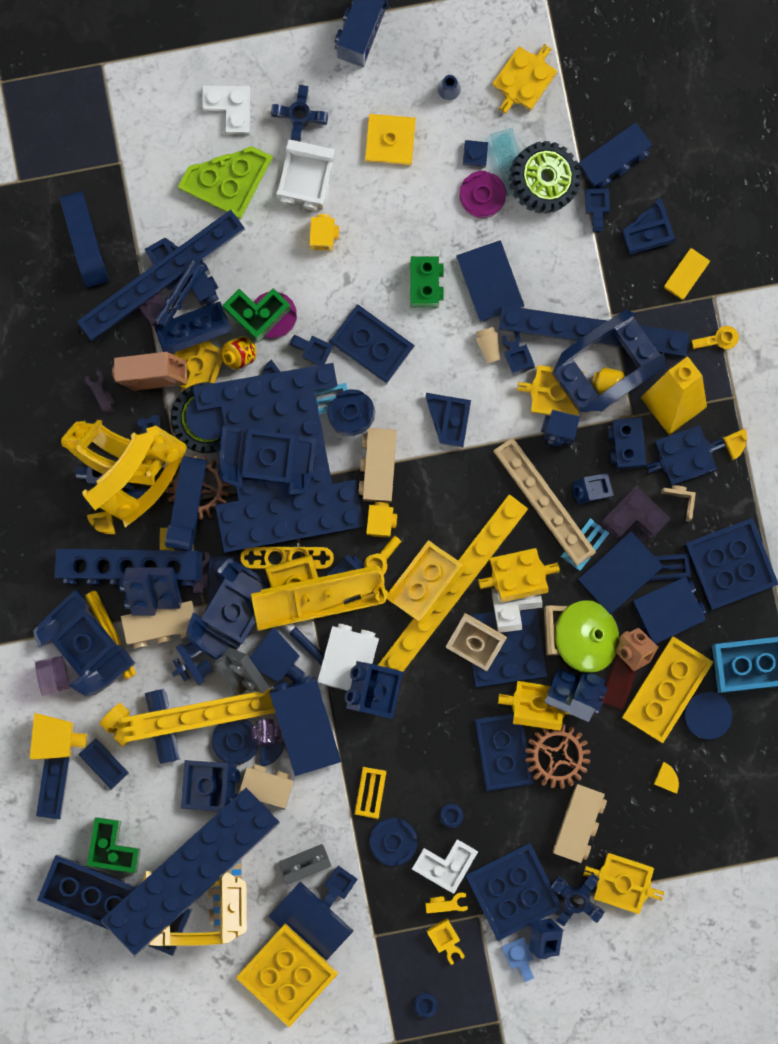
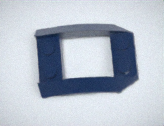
(636, 345)

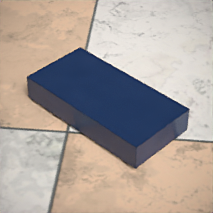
(103, 763)

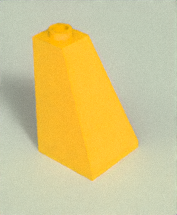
(676, 396)

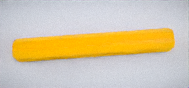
(102, 617)

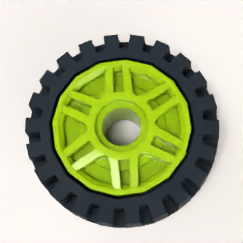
(559, 168)
(180, 426)

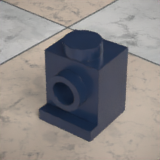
(205, 288)
(545, 938)

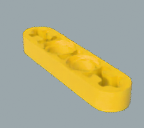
(287, 554)

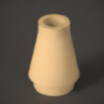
(488, 343)

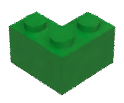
(259, 318)
(106, 852)

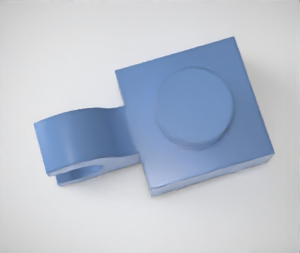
(518, 956)

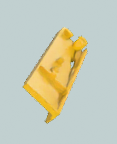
(318, 597)

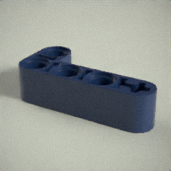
(84, 239)
(186, 504)

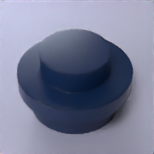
(451, 815)
(425, 1005)

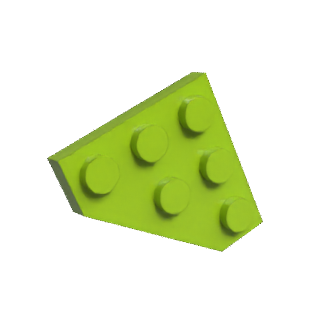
(227, 179)

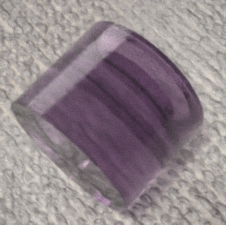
(52, 675)

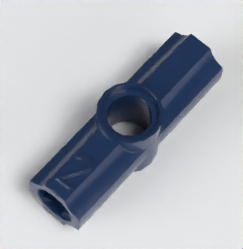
(165, 744)

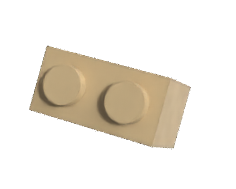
(268, 787)

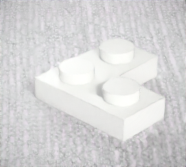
(234, 101)
(508, 613)
(446, 872)

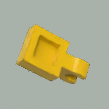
(438, 904)

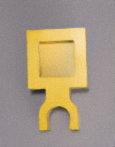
(444, 938)

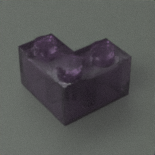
(639, 509)

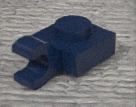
(597, 203)
(315, 350)
(339, 884)

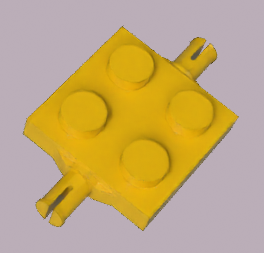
(525, 78)
(203, 363)
(547, 393)
(518, 575)
(530, 706)
(624, 883)

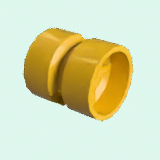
(111, 724)

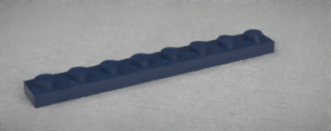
(160, 275)
(575, 327)

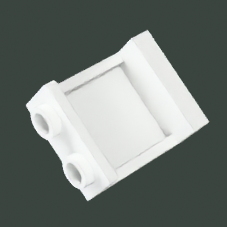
(305, 175)
(342, 653)

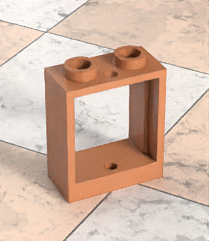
(150, 371)

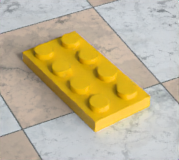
(667, 689)

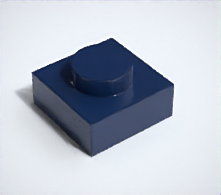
(475, 153)

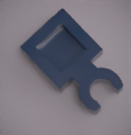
(518, 356)

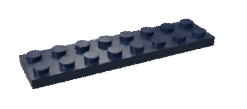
(190, 872)

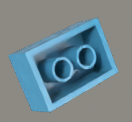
(746, 664)

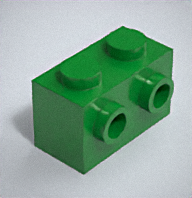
(425, 281)

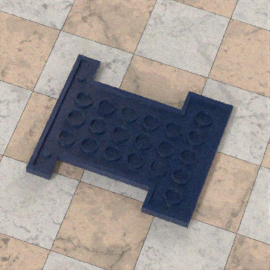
(264, 508)

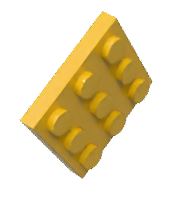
(287, 975)

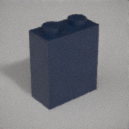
(669, 610)

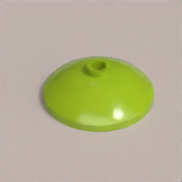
(577, 638)

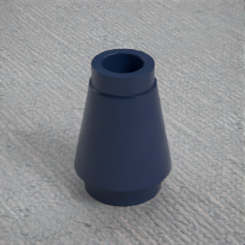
(449, 92)

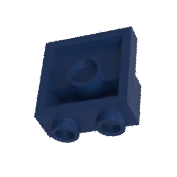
(150, 590)
(373, 689)
(576, 694)
(208, 785)

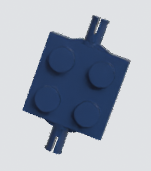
(685, 455)

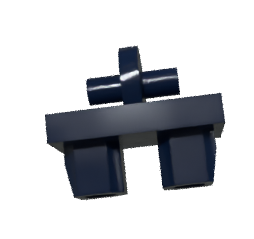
(199, 672)

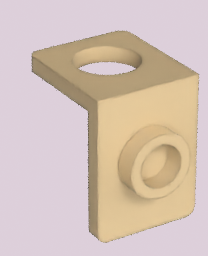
(680, 491)

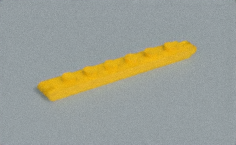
(197, 715)

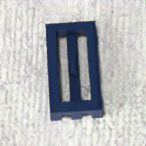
(686, 566)

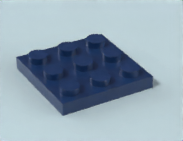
(731, 564)
(519, 656)
(513, 891)

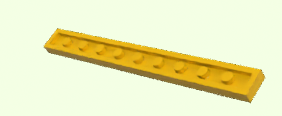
(474, 560)

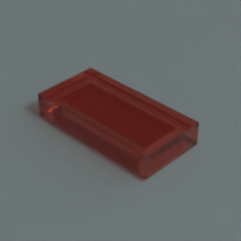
(619, 684)

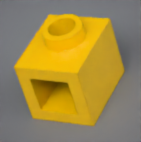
(323, 232)
(381, 520)

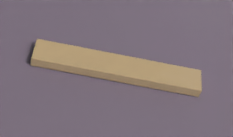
(544, 501)

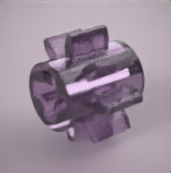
(265, 732)

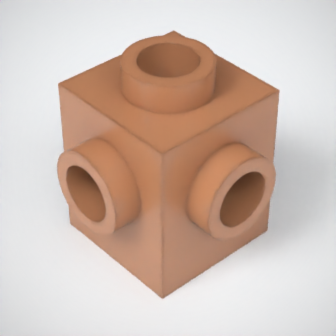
(636, 648)

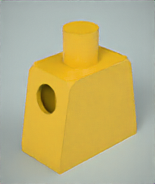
(54, 738)

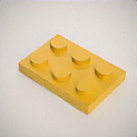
(425, 582)

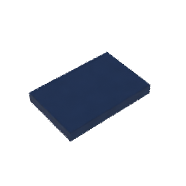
(489, 280)
(193, 328)
(372, 344)
(621, 573)
(503, 752)
(311, 921)

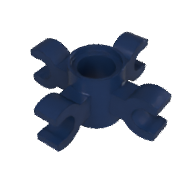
(318, 117)
(593, 911)

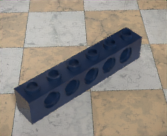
(68, 560)

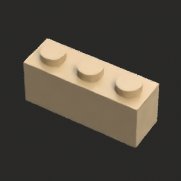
(378, 465)
(161, 627)
(579, 823)

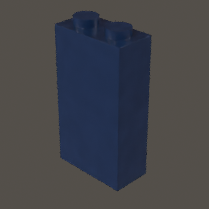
(304, 724)

